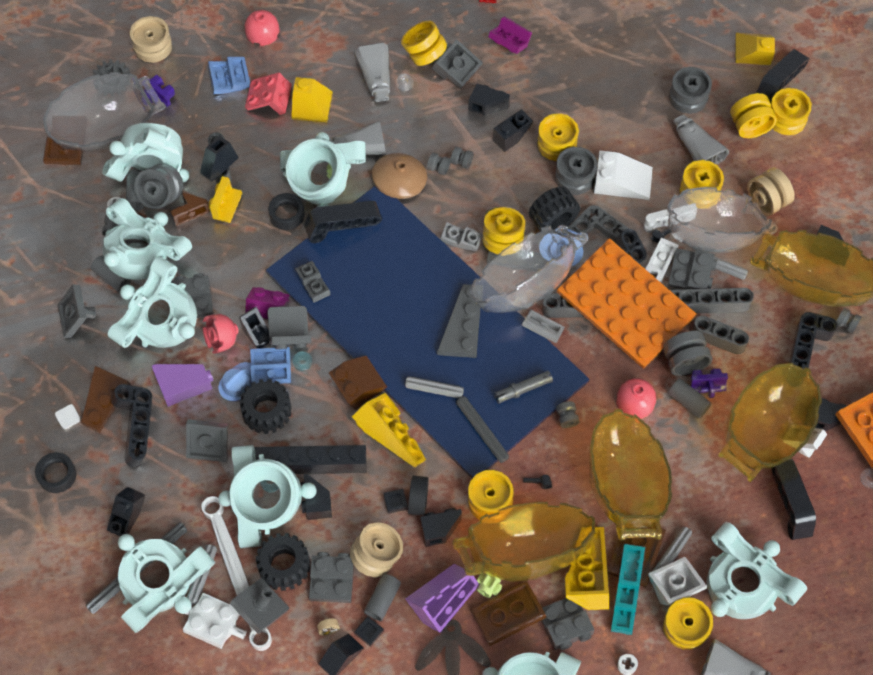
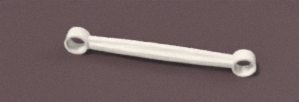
(231, 560)

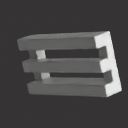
(543, 326)

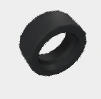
(284, 199)
(48, 460)
(418, 495)

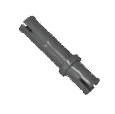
(515, 390)

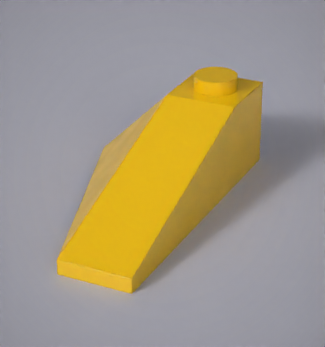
(381, 421)
(588, 578)

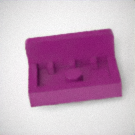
(511, 35)
(265, 299)

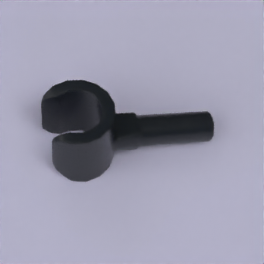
(657, 235)
(545, 481)

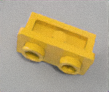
(224, 201)

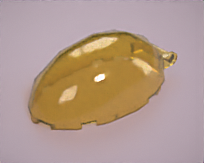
(817, 268)
(771, 419)
(629, 475)
(526, 541)

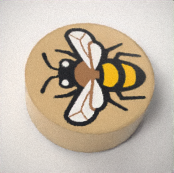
(328, 627)

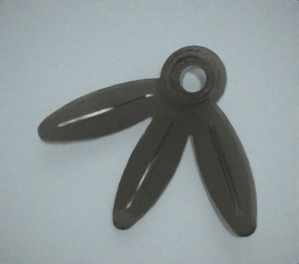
(452, 641)

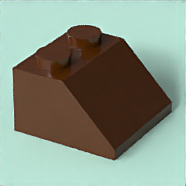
(357, 380)

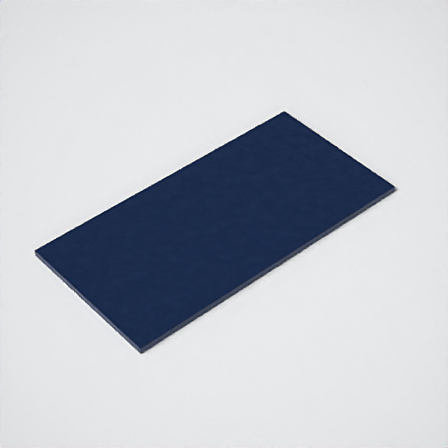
(393, 303)

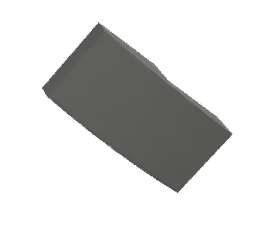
(312, 281)

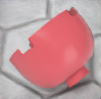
(261, 27)
(219, 332)
(636, 397)

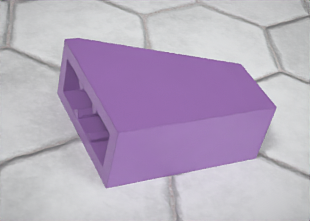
(182, 381)

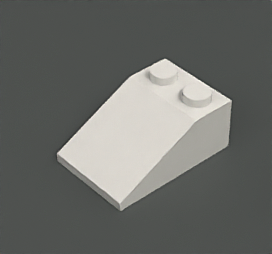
(622, 176)

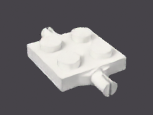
(213, 621)

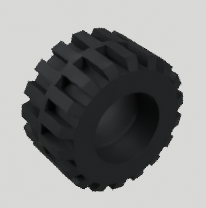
(554, 208)
(261, 392)
(278, 546)

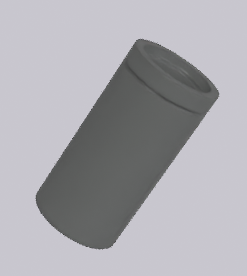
(130, 190)
(102, 270)
(689, 398)
(382, 597)

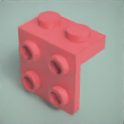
(271, 91)

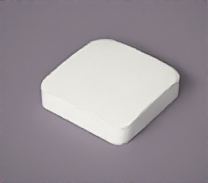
(67, 416)

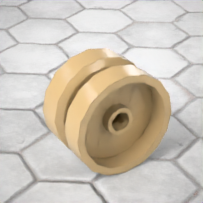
(151, 39)
(771, 191)
(376, 549)

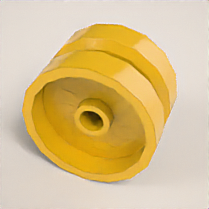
(424, 43)
(791, 110)
(753, 115)
(556, 134)
(702, 174)
(502, 228)
(489, 492)
(686, 636)

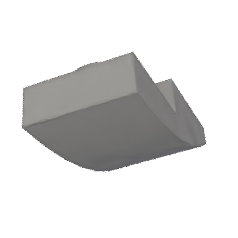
(461, 238)

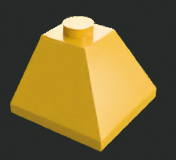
(754, 48)
(310, 100)

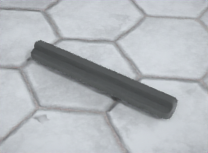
(482, 429)

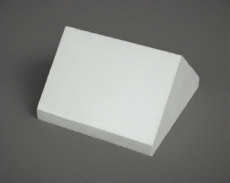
(676, 581)

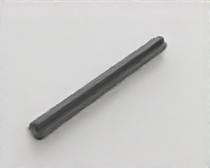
(114, 587)

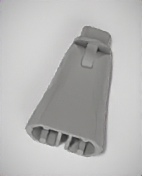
(374, 65)
(369, 134)
(699, 142)
(725, 661)

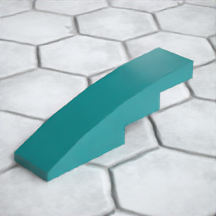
(628, 589)

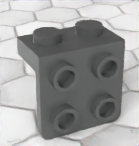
(288, 327)

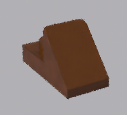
(194, 208)

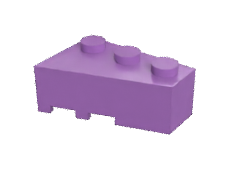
(442, 597)

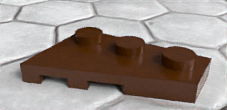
(98, 403)

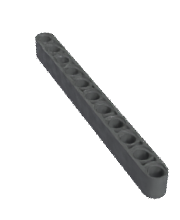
(693, 296)

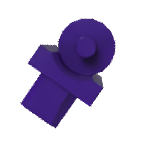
(164, 94)
(709, 383)

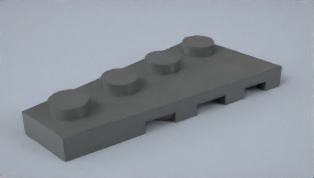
(463, 328)

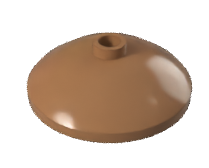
(399, 175)

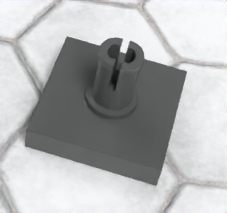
(73, 312)
(207, 440)
(259, 606)

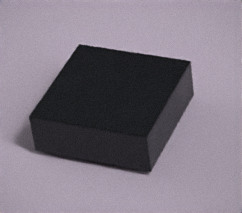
(395, 501)
(369, 631)

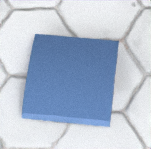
(228, 75)
(270, 364)

